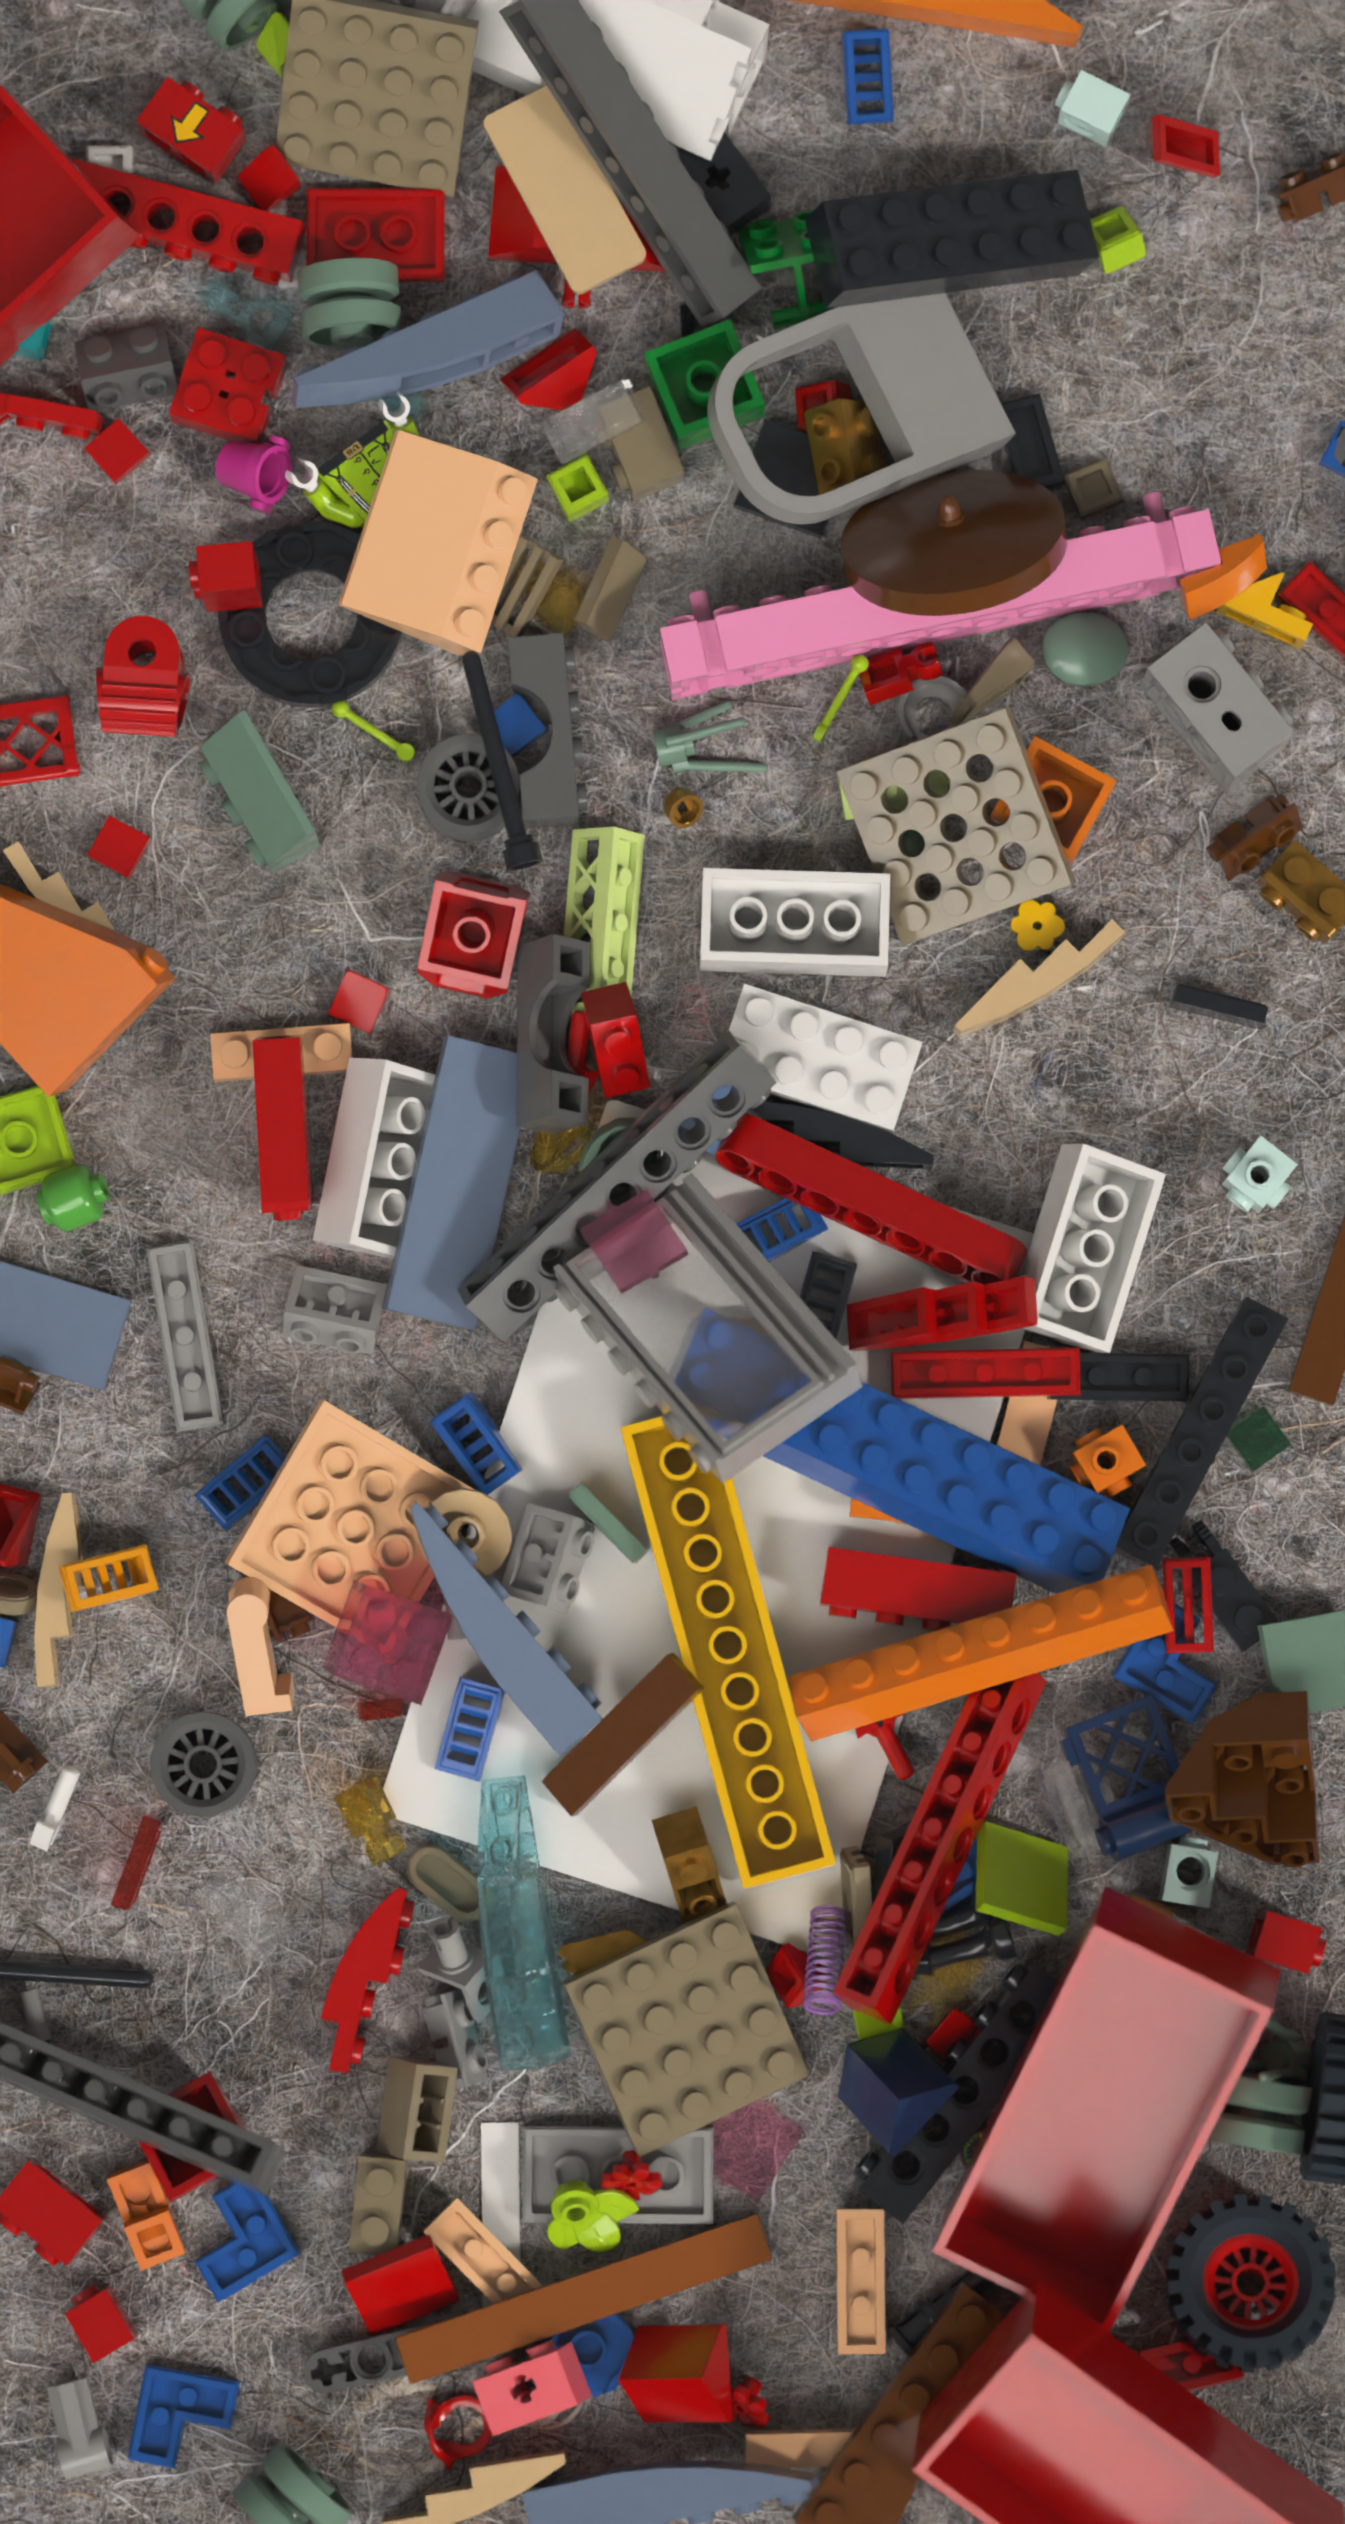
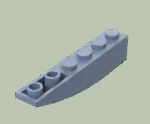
(439, 347)
(506, 1641)
(665, 2492)

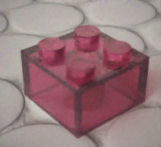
(387, 1642)

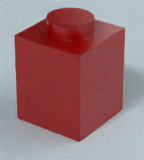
(100, 2322)

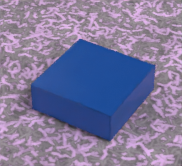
(518, 725)

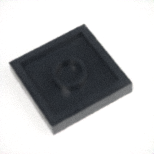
(788, 463)

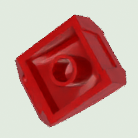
(472, 934)

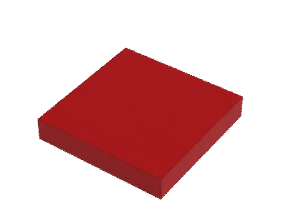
(400, 2285)

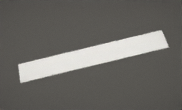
(501, 2184)

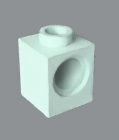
(1091, 107)
(1173, 1889)

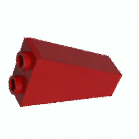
(282, 1126)

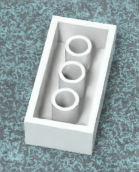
(826, 1057)
(1089, 1244)

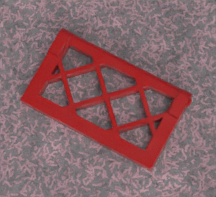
(24, 712)

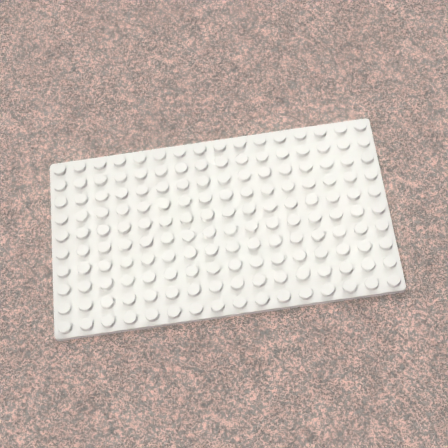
(618, 1628)

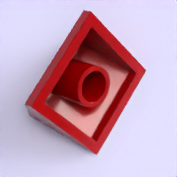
(177, 2175)
(679, 2373)

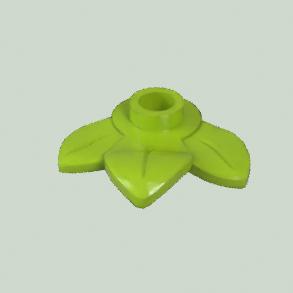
(588, 2216)

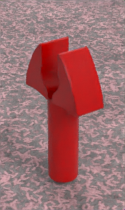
(578, 1045)
(891, 1746)

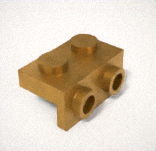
(843, 443)

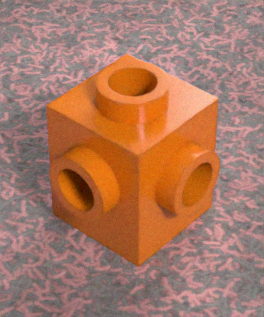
(1117, 1449)

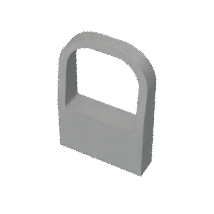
(915, 381)

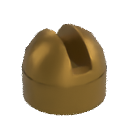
(690, 800)

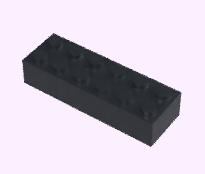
(951, 238)

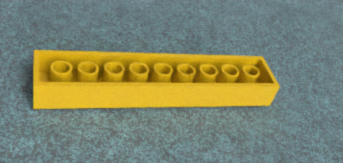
(735, 1657)

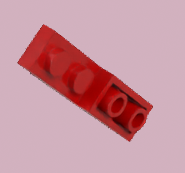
(369, 1957)

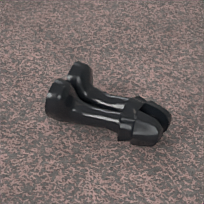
(991, 1941)

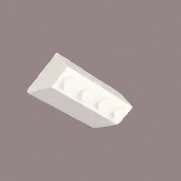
(795, 922)
(373, 1156)

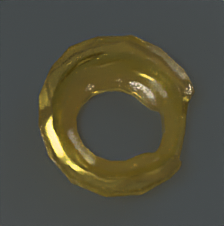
(548, 1149)

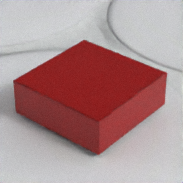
(117, 451)
(119, 847)

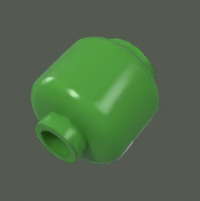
(72, 1197)

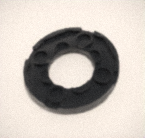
(287, 677)

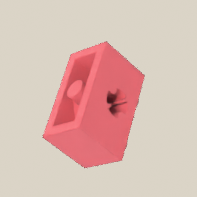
(510, 2402)

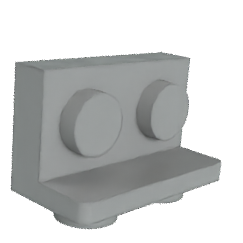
(334, 1310)
(548, 1557)

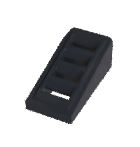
(832, 1265)

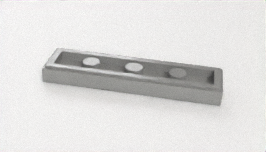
(185, 1336)

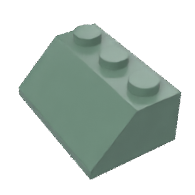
(257, 794)

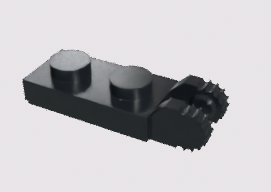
(1233, 1596)

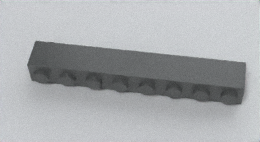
(633, 155)

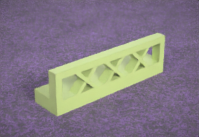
(615, 907)

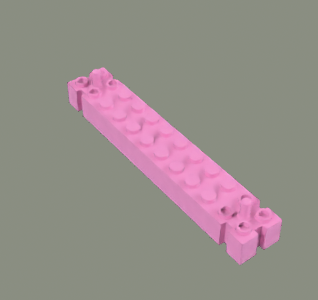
(838, 624)

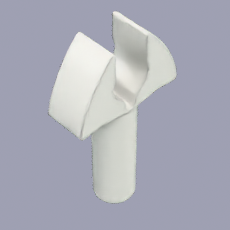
(54, 1814)

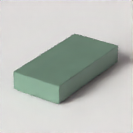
(607, 1523)

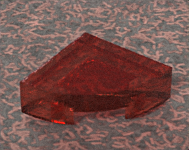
(380, 1709)

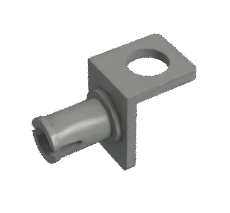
(456, 1964)

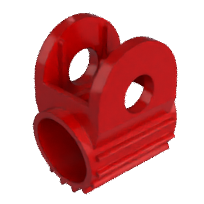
(142, 697)

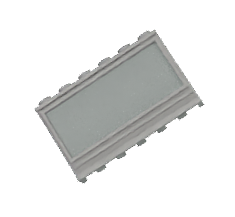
(714, 1338)

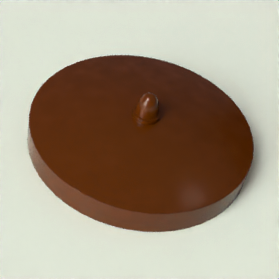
(954, 543)

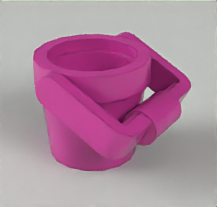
(256, 470)

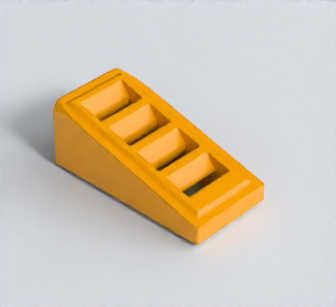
(139, 1568)

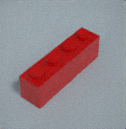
(911, 1589)

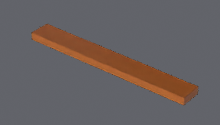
(583, 2298)

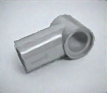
(81, 2440)

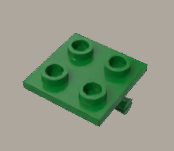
(781, 245)

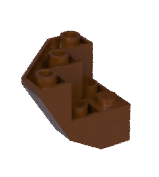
(1253, 1781)

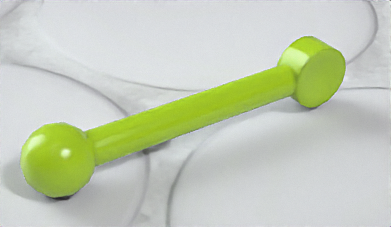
(859, 664)
(404, 751)

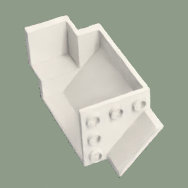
(681, 56)

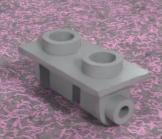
(450, 2017)

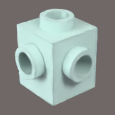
(1269, 1164)

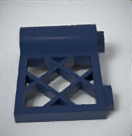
(1139, 1818)

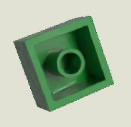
(683, 380)

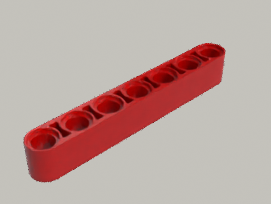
(869, 1203)

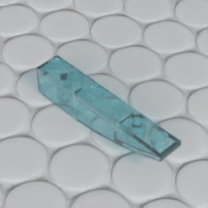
(517, 1932)

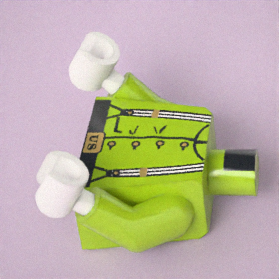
(347, 482)

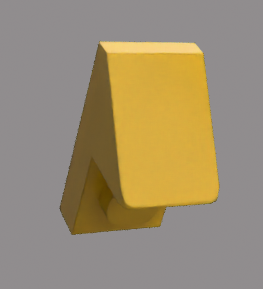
(1255, 611)

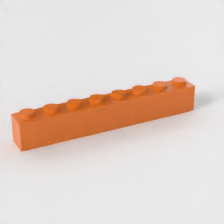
(980, 1653)

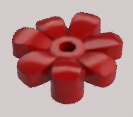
(632, 2177)
(748, 2405)

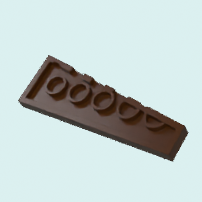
(873, 2470)

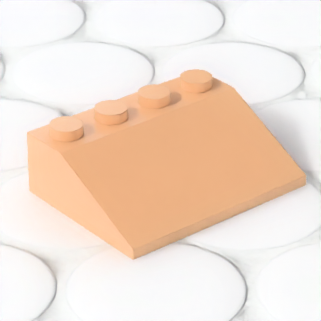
(437, 543)

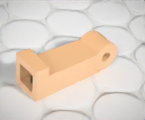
(247, 1616)
(795, 2446)

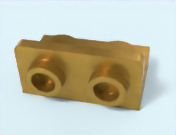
(1306, 891)

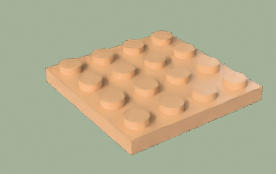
(341, 1517)

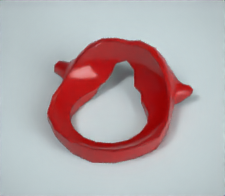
(450, 2451)

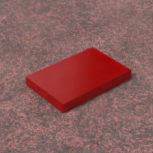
(379, 224)

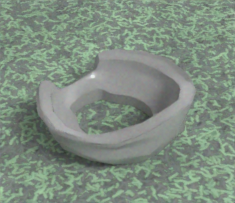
(938, 688)

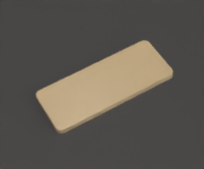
(564, 191)

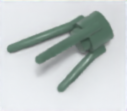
(676, 743)
(1282, 2057)

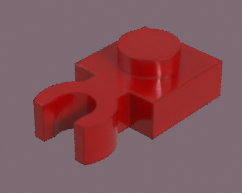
(892, 672)

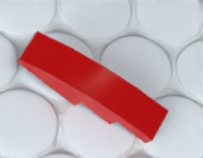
(941, 1314)

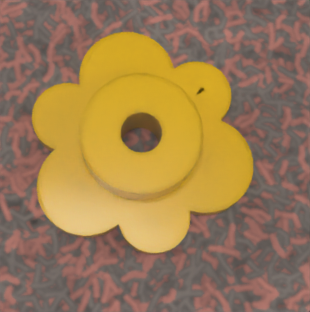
(1044, 914)

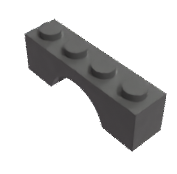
(540, 673)
(550, 982)

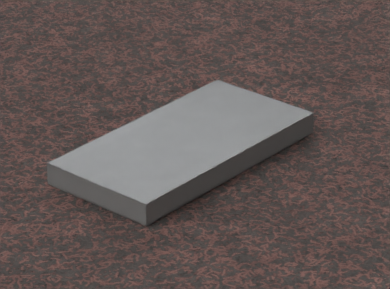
(586, 2152)

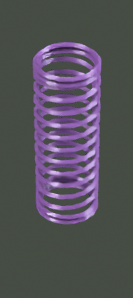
(824, 1996)

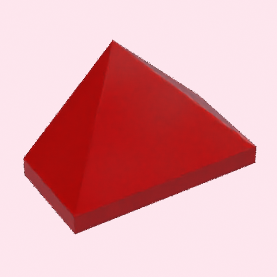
(1184, 145)
(554, 375)
(17, 1524)

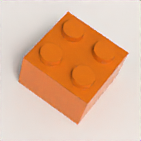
(1071, 791)

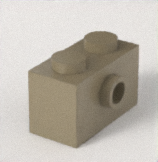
(417, 2109)

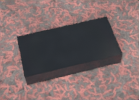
(1032, 447)
(1219, 1006)

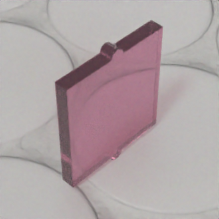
(633, 1241)
(751, 2148)

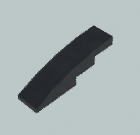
(855, 1139)

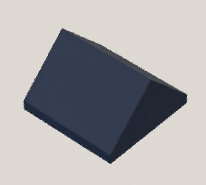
(893, 2086)

